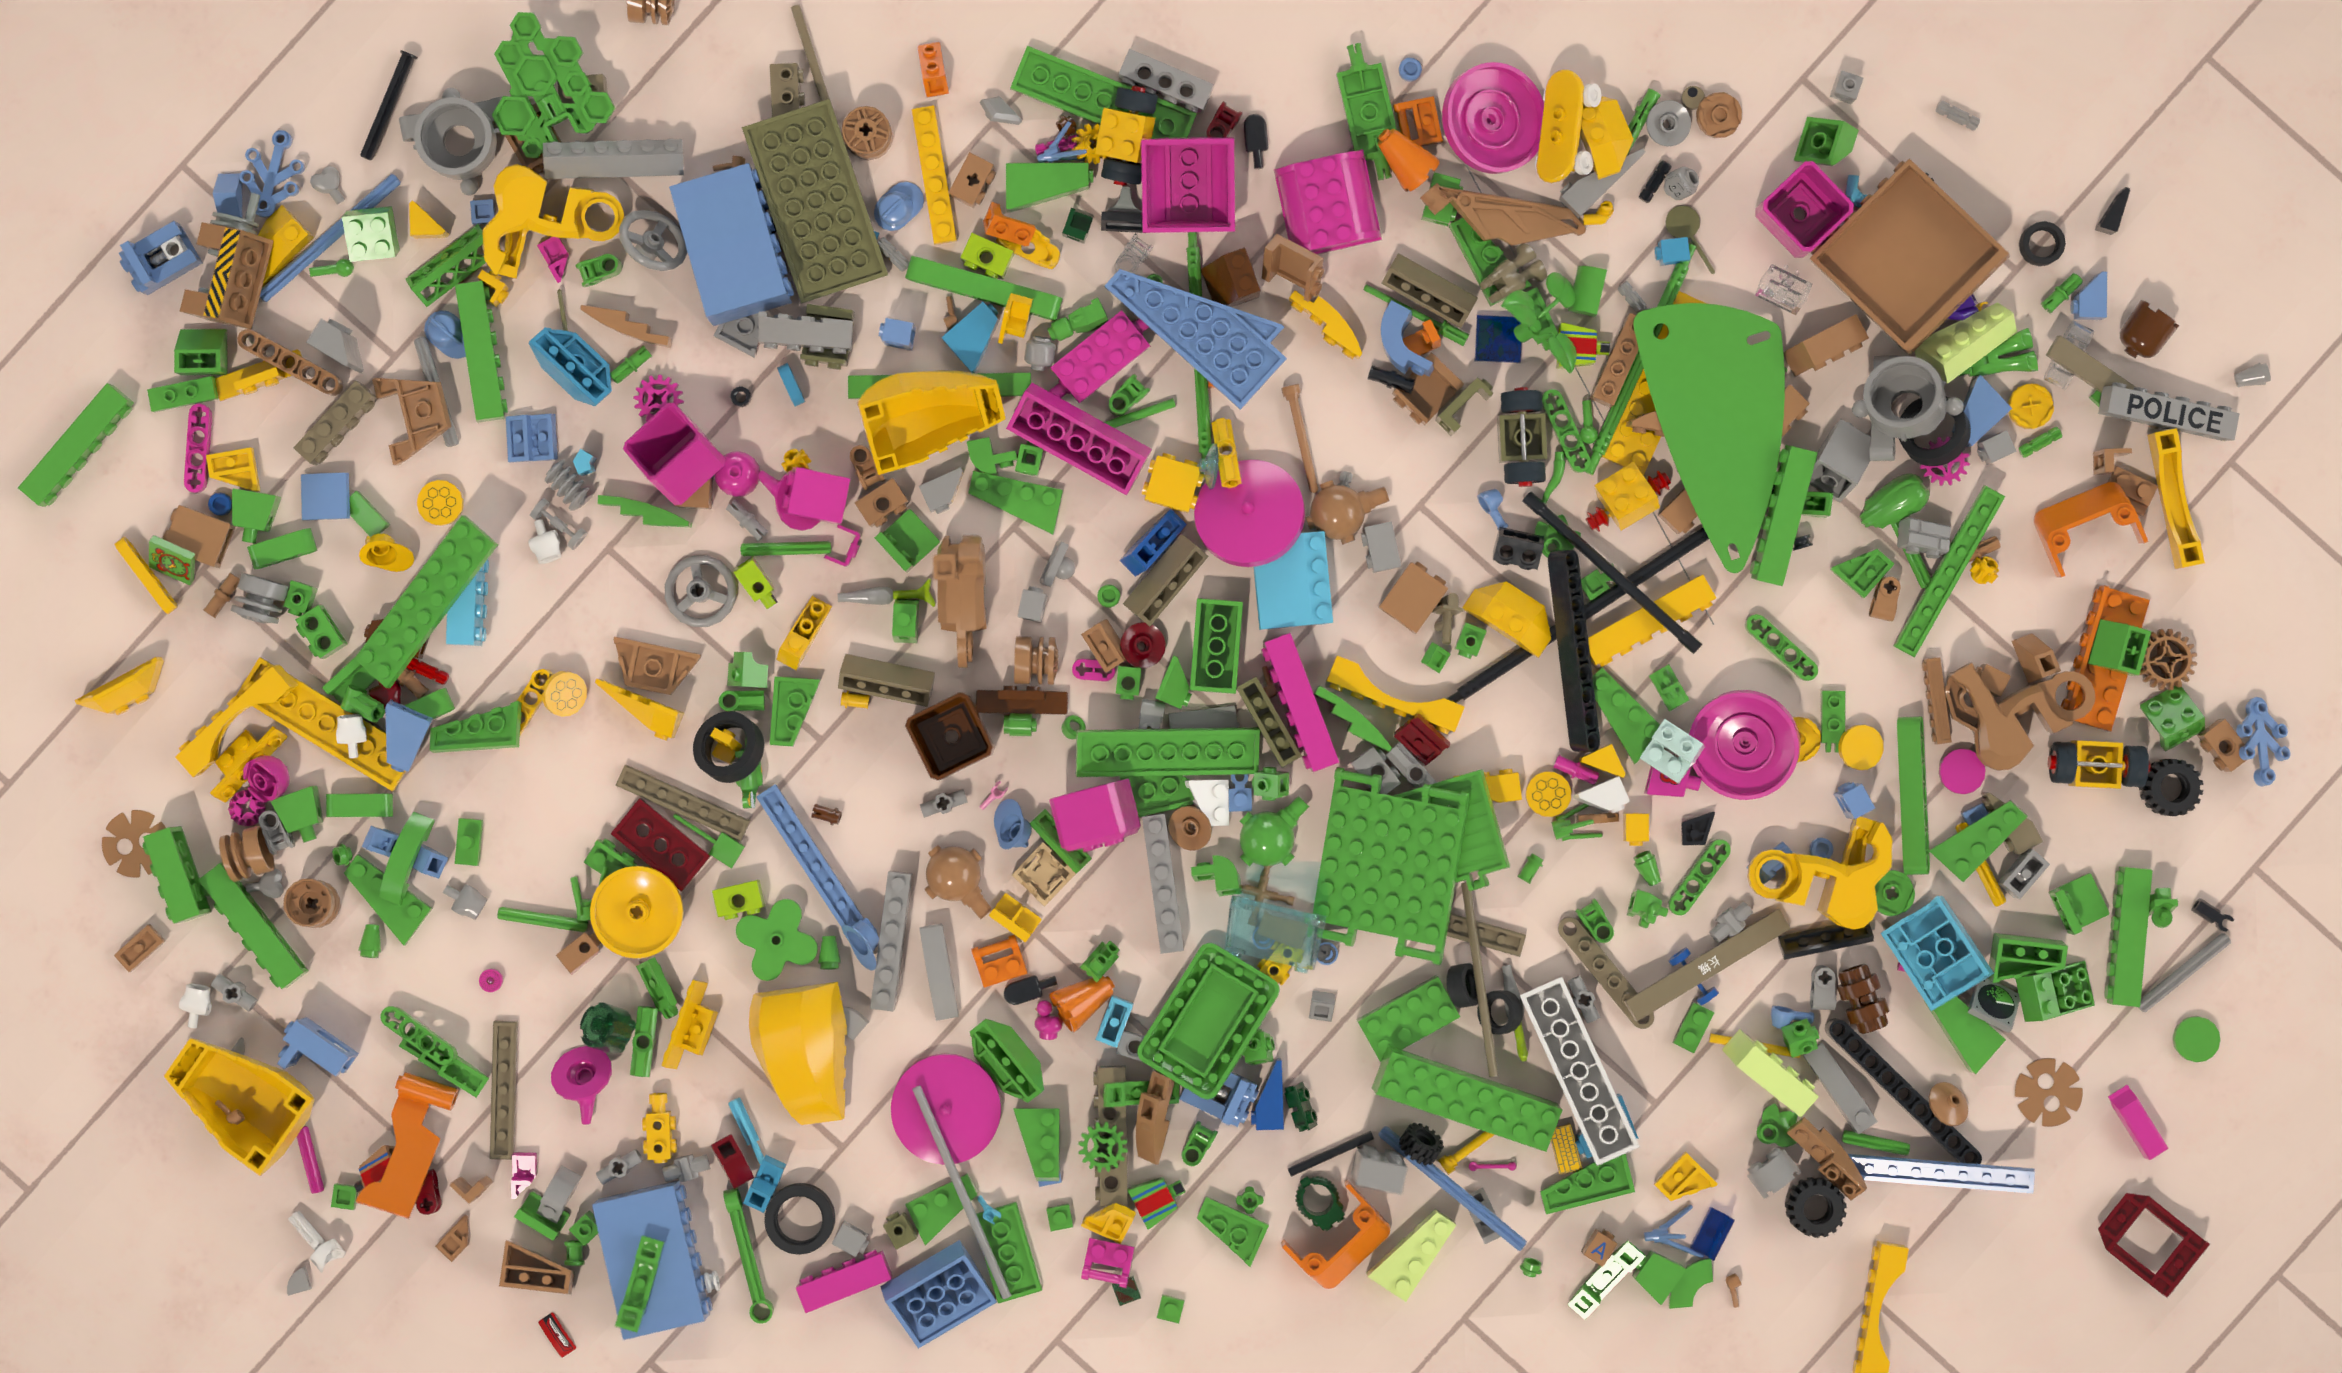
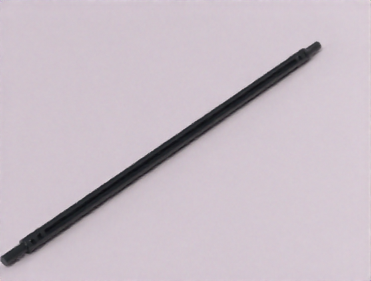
(1591, 609)

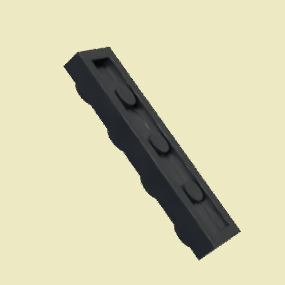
(1822, 940)

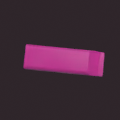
(2137, 1123)

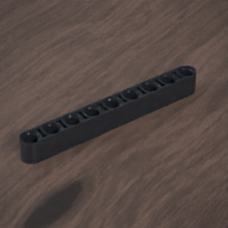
(1573, 650)
(1892, 1088)

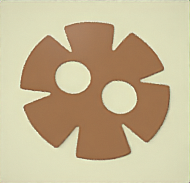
(123, 829)
(2067, 1096)

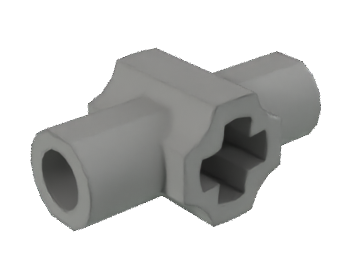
(931, 807)
(1731, 922)
(243, 999)
(1589, 1010)
(629, 1161)
(686, 1168)

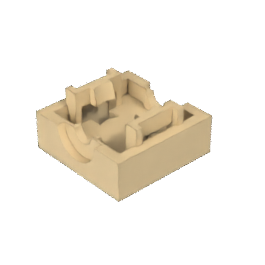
(1037, 881)

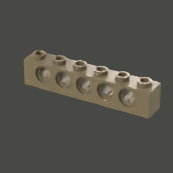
(1119, 1193)

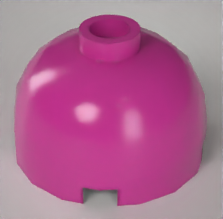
(738, 475)
(266, 777)

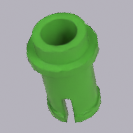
(1530, 868)

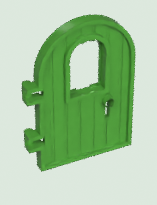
(1482, 839)

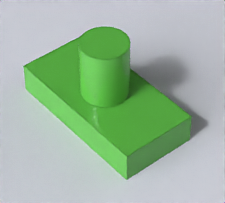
(468, 841)

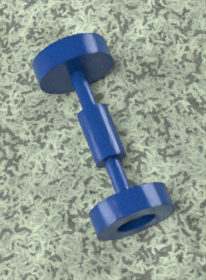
(1707, 995)

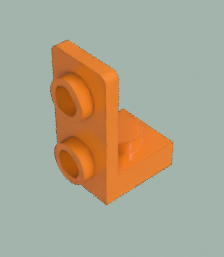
(933, 69)
(1007, 228)
(1423, 340)

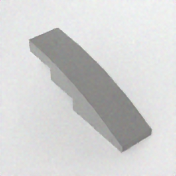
(939, 972)

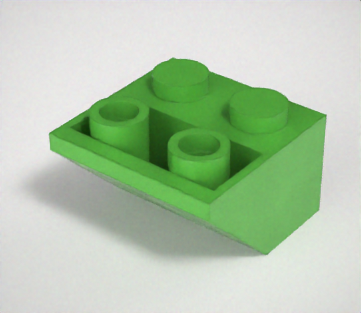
(201, 352)
(2119, 647)

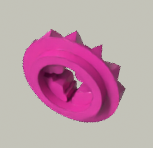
(235, 809)

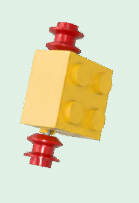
(1627, 497)

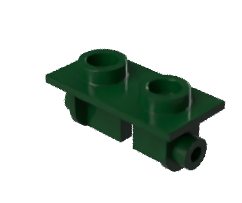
(1299, 1097)

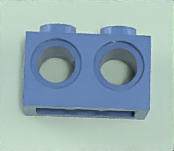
(897, 333)
(1853, 800)

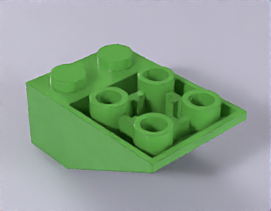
(2055, 992)

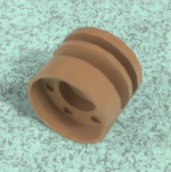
(638, 10)
(877, 141)
(1035, 660)
(246, 852)
(299, 902)

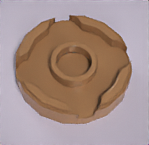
(1719, 115)

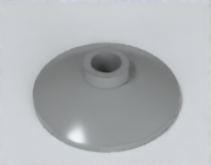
(1678, 120)

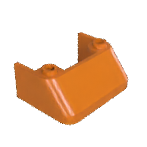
(2058, 518)
(1372, 1233)

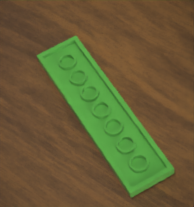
(1087, 93)
(426, 601)
(1167, 752)

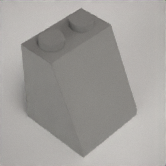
(1841, 460)

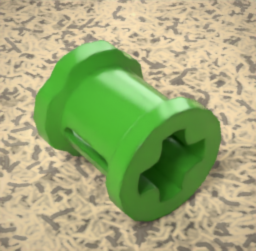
(574, 1253)

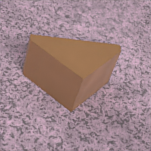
(701, 498)

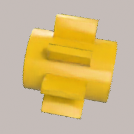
(795, 458)
(1984, 570)

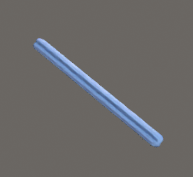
(325, 240)
(1458, 1193)

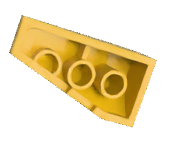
(288, 240)
(652, 714)

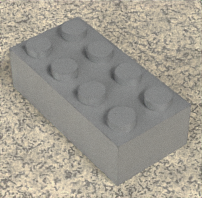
(1379, 1169)

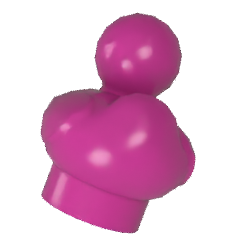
(1047, 1024)

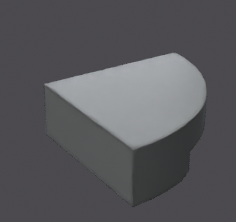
(299, 1282)

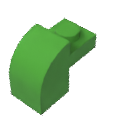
(983, 458)
(1223, 871)

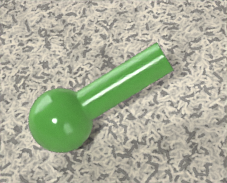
(342, 268)
(1588, 432)

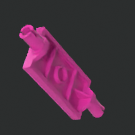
(1099, 357)

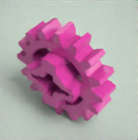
(648, 388)
(1948, 476)

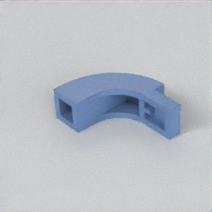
(1392, 329)
(383, 841)

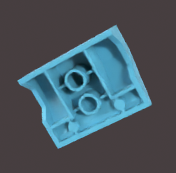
(1295, 586)
(1937, 953)

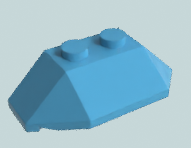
(572, 365)

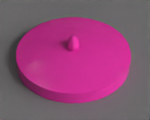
(1493, 117)
(1255, 519)
(1747, 744)
(962, 1103)

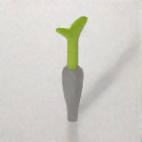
(886, 595)
(1510, 985)

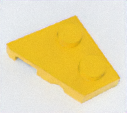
(235, 468)
(1684, 1179)
(1110, 1222)

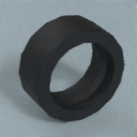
(2059, 241)
(1462, 985)
(1515, 1011)

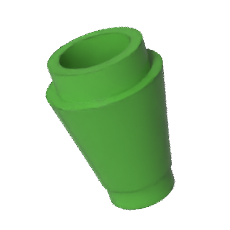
(1647, 866)
(370, 943)
(829, 954)

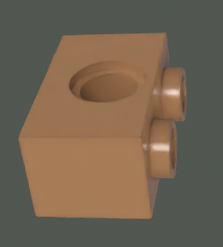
(868, 504)
(2210, 741)

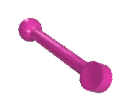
(1474, 1166)

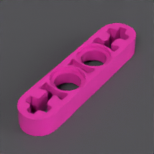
(193, 448)

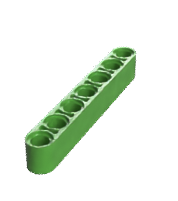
(980, 286)
(1913, 795)

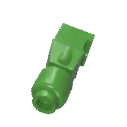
(1081, 320)

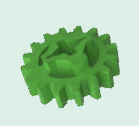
(1094, 1152)

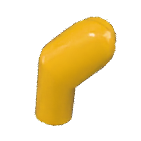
(1601, 216)

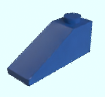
(1153, 543)
(1269, 1106)

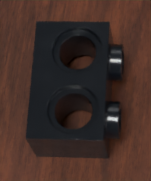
(1519, 542)

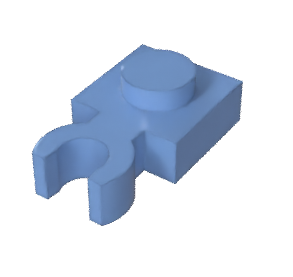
(1240, 797)

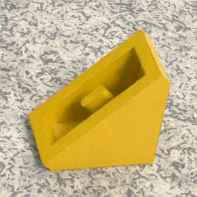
(423, 225)
(1605, 760)

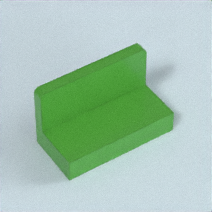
(351, 674)
(529, 1216)

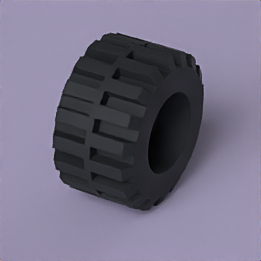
(2189, 792)
(1834, 1212)

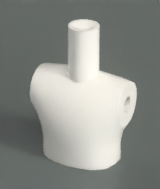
(546, 544)
(351, 731)
(196, 1002)

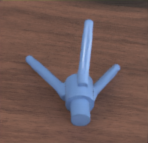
(1054, 153)
(1661, 1234)

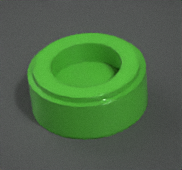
(1108, 596)

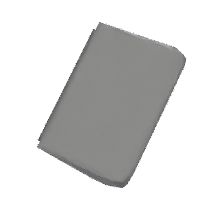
(1322, 1006)

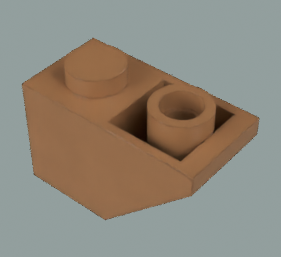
(2035, 658)

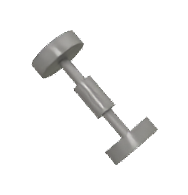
(541, 508)

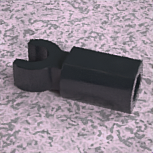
(2211, 914)

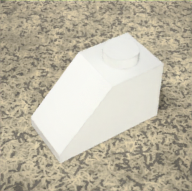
(1605, 795)

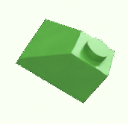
(1825, 141)
(1174, 686)

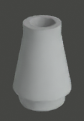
(2255, 375)

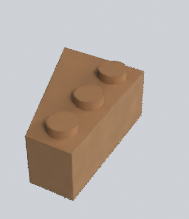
(1826, 345)
(533, 1272)

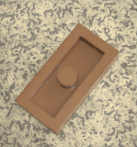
(139, 948)

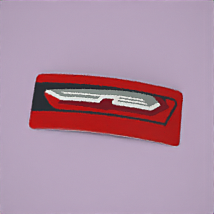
(557, 1335)

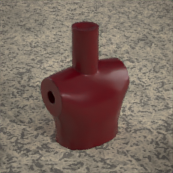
(384, 694)

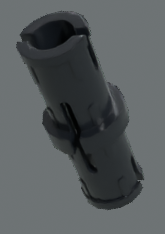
(1391, 379)

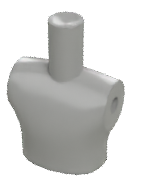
(467, 901)

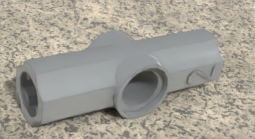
(1404, 762)

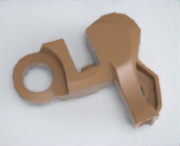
(960, 591)
(1996, 731)

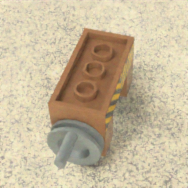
(237, 271)

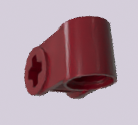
(1224, 120)
(429, 1192)

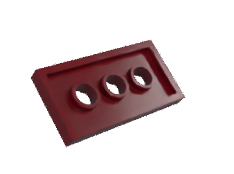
(645, 846)

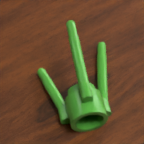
(1563, 828)
(583, 906)

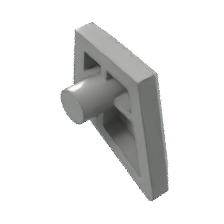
(999, 111)

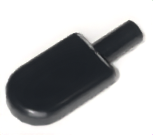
(1256, 138)
(1027, 989)

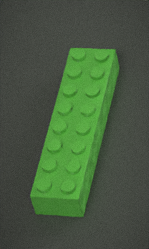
(1466, 1098)

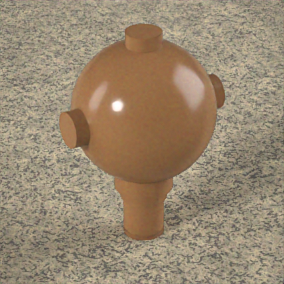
(1342, 510)
(955, 876)

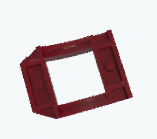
(2179, 1261)

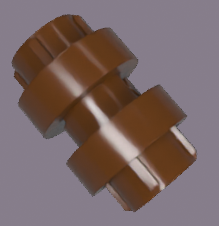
(1866, 1008)

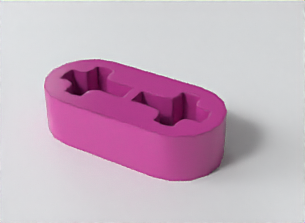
(1091, 675)

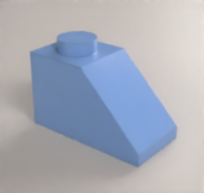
(2091, 301)

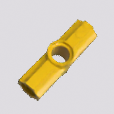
(1227, 464)

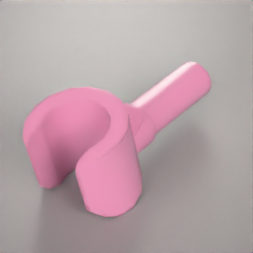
(995, 793)

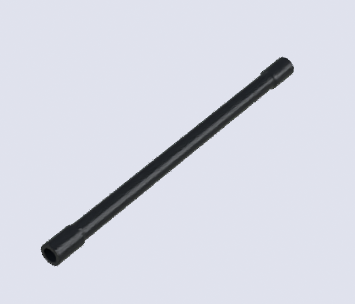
(1616, 576)

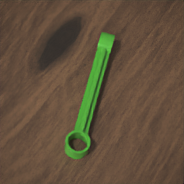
(735, 1209)

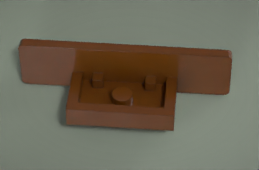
(1019, 701)

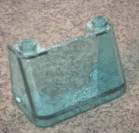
(1274, 933)

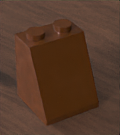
(1231, 279)

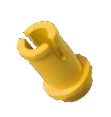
(854, 700)

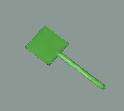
(724, 849)

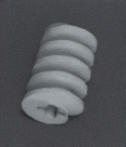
(567, 486)

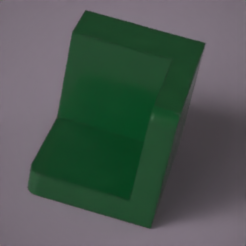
(1077, 226)

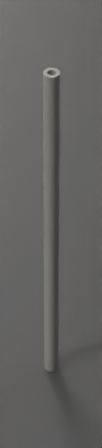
(961, 1191)

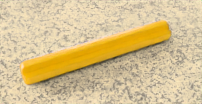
(1987, 877)

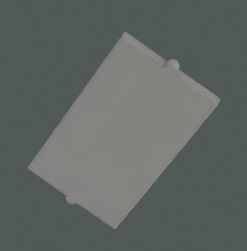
(1207, 718)

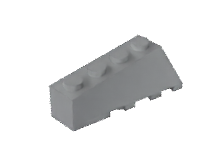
(805, 332)

